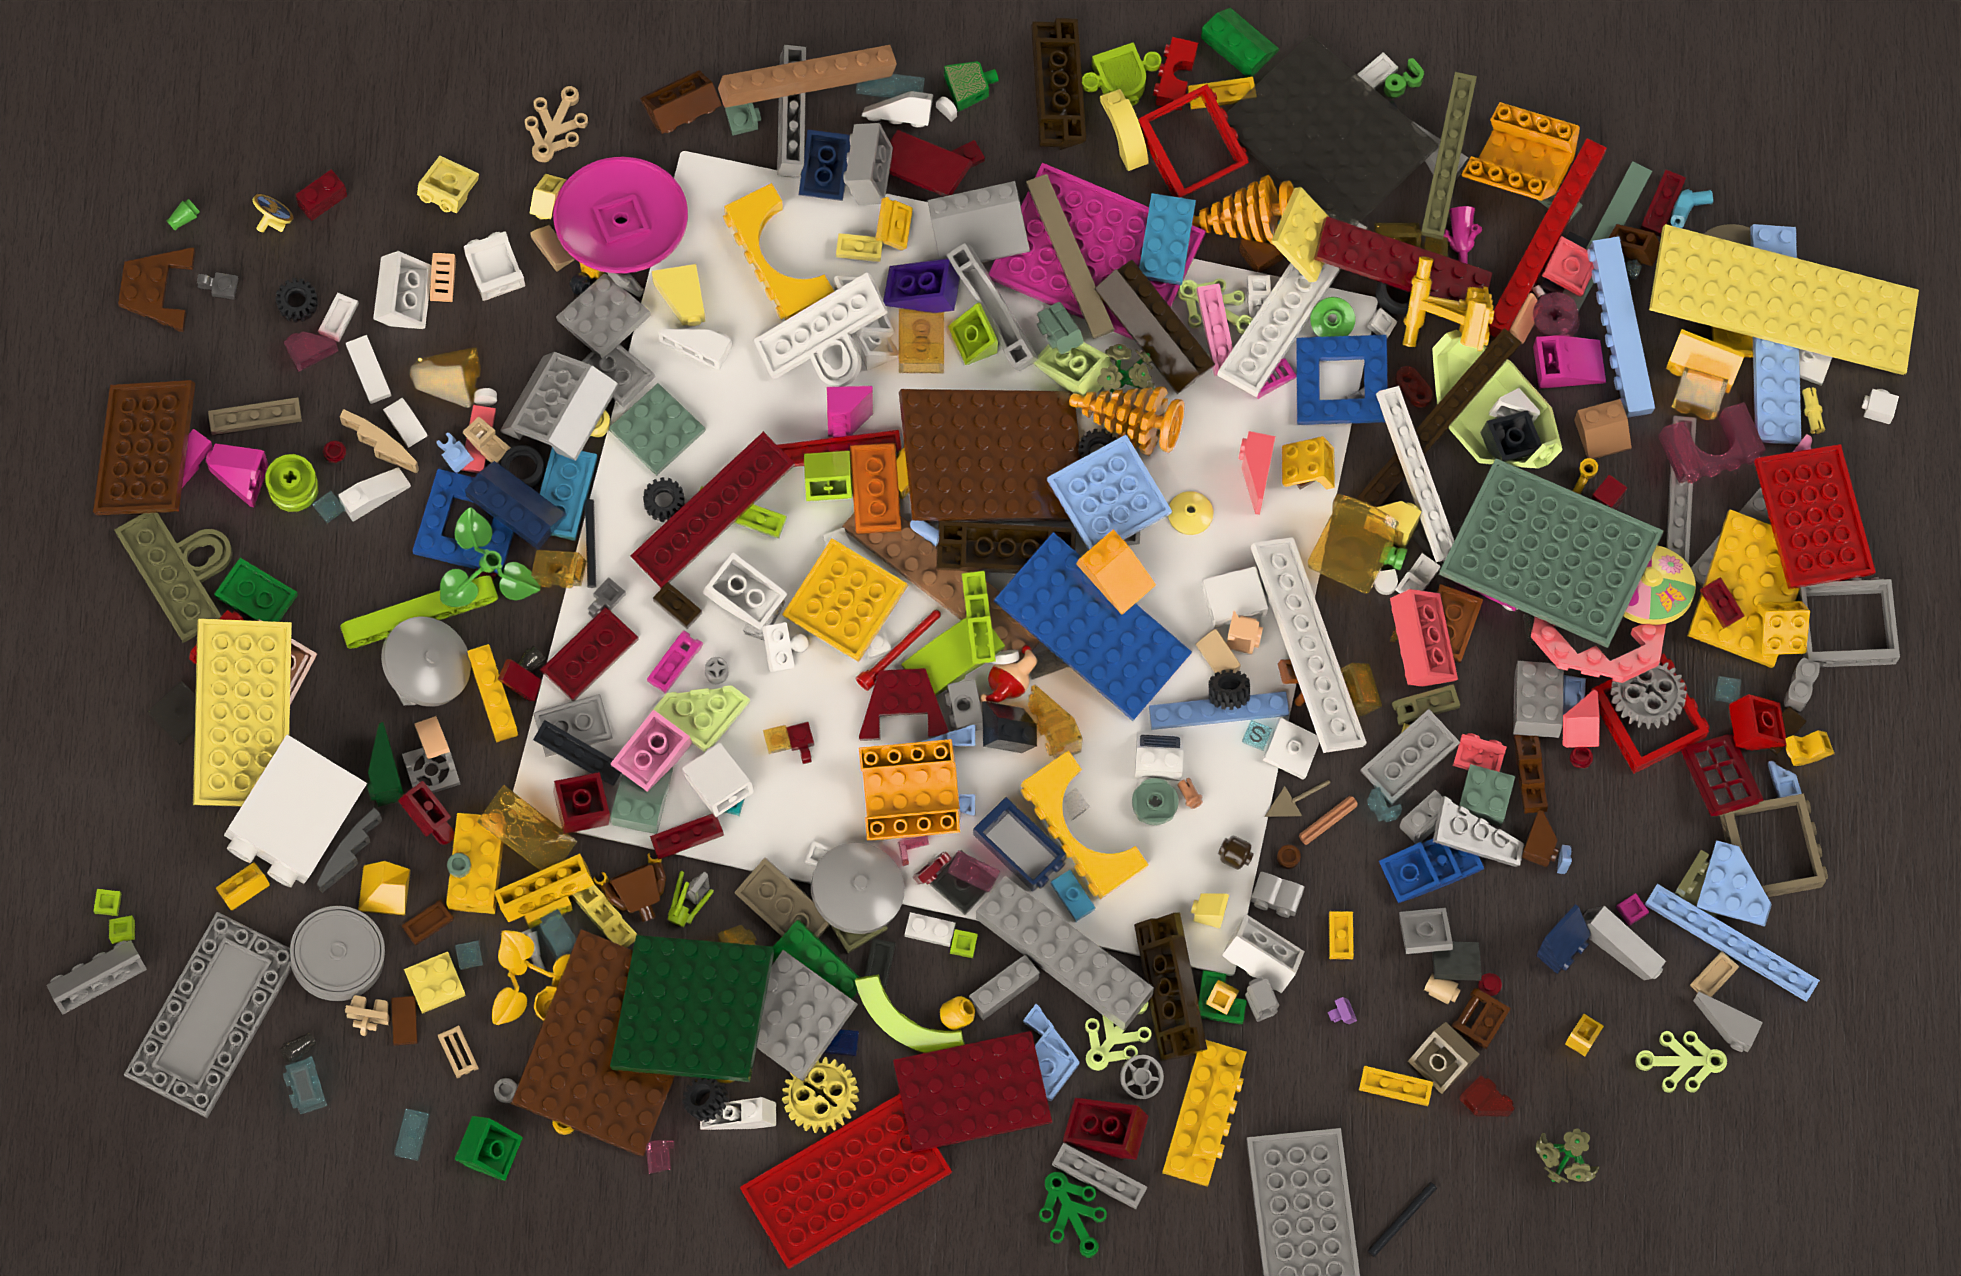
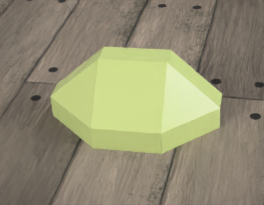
(1451, 362)

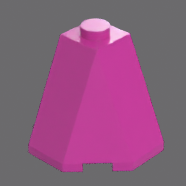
(239, 469)

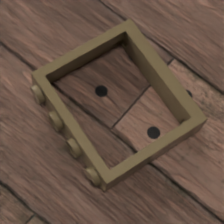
(1809, 829)

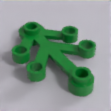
(1070, 1210)

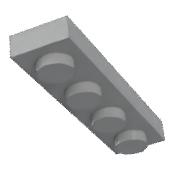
(1099, 1176)

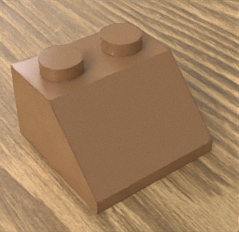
(1603, 429)

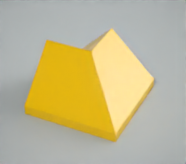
(384, 888)

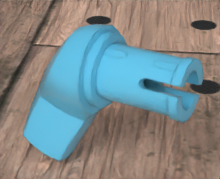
(1686, 202)

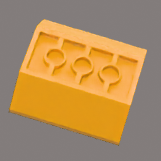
(1525, 153)
(910, 789)

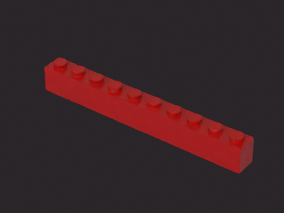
(1547, 236)

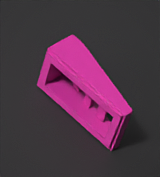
(1269, 387)

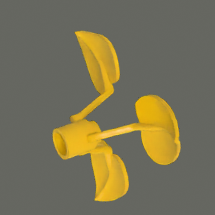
(512, 955)

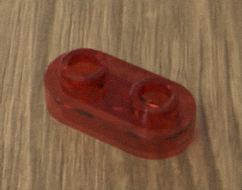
(1414, 387)

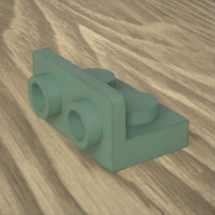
(743, 118)

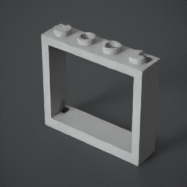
(1857, 657)

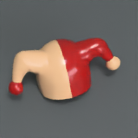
(1010, 679)

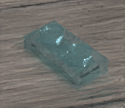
(411, 1134)

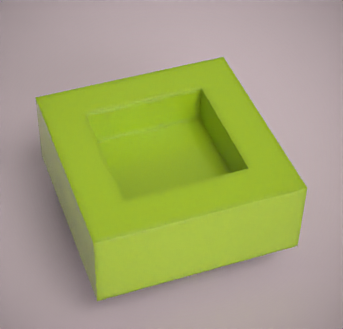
(107, 902)
(122, 929)
(963, 943)

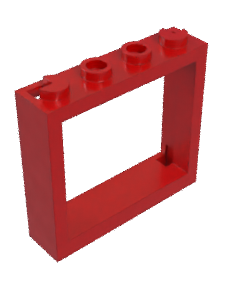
(1219, 117)
(1624, 741)

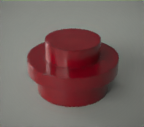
(334, 451)
(1581, 757)
(1490, 984)

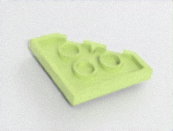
(703, 712)

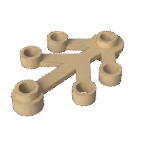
(555, 127)

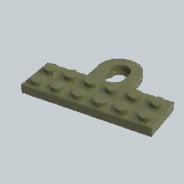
(169, 573)

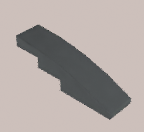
(344, 857)

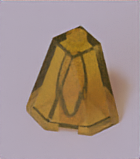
(448, 375)

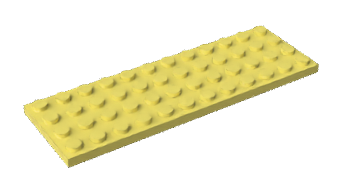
(1784, 299)

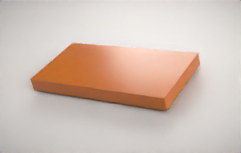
(875, 488)

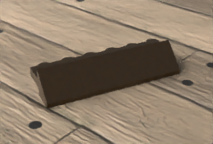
(1058, 83)
(1154, 326)
(992, 546)
(1174, 994)

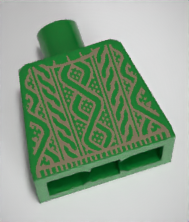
(968, 83)

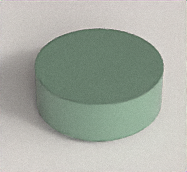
(459, 865)

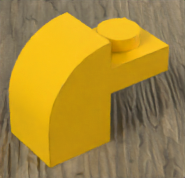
(1808, 748)

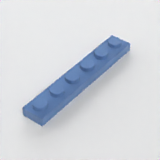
(1204, 712)

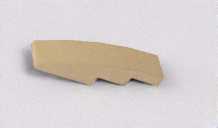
(384, 445)

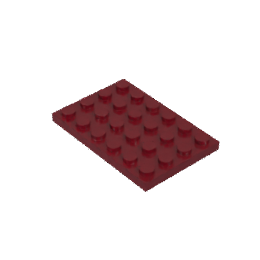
(972, 1091)

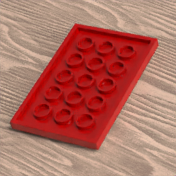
(1814, 516)

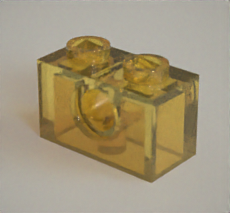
(548, 562)

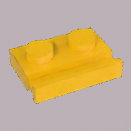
(894, 223)

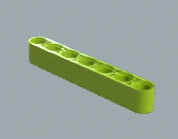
(379, 624)

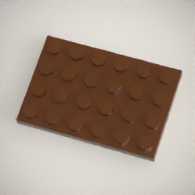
(144, 448)

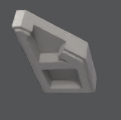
(627, 282)

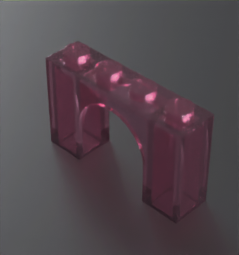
(1691, 463)

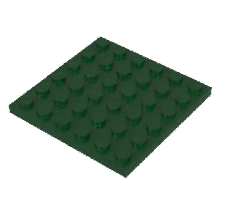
(692, 1008)

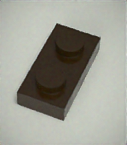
(677, 605)

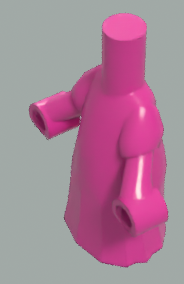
(1463, 231)

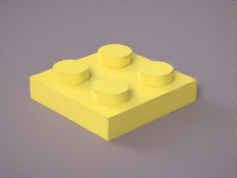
(434, 982)

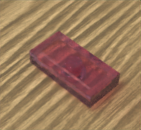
(974, 871)

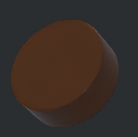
(1288, 856)

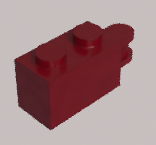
(428, 813)

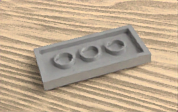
(1410, 756)

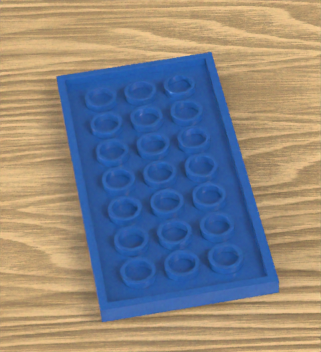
(1115, 653)

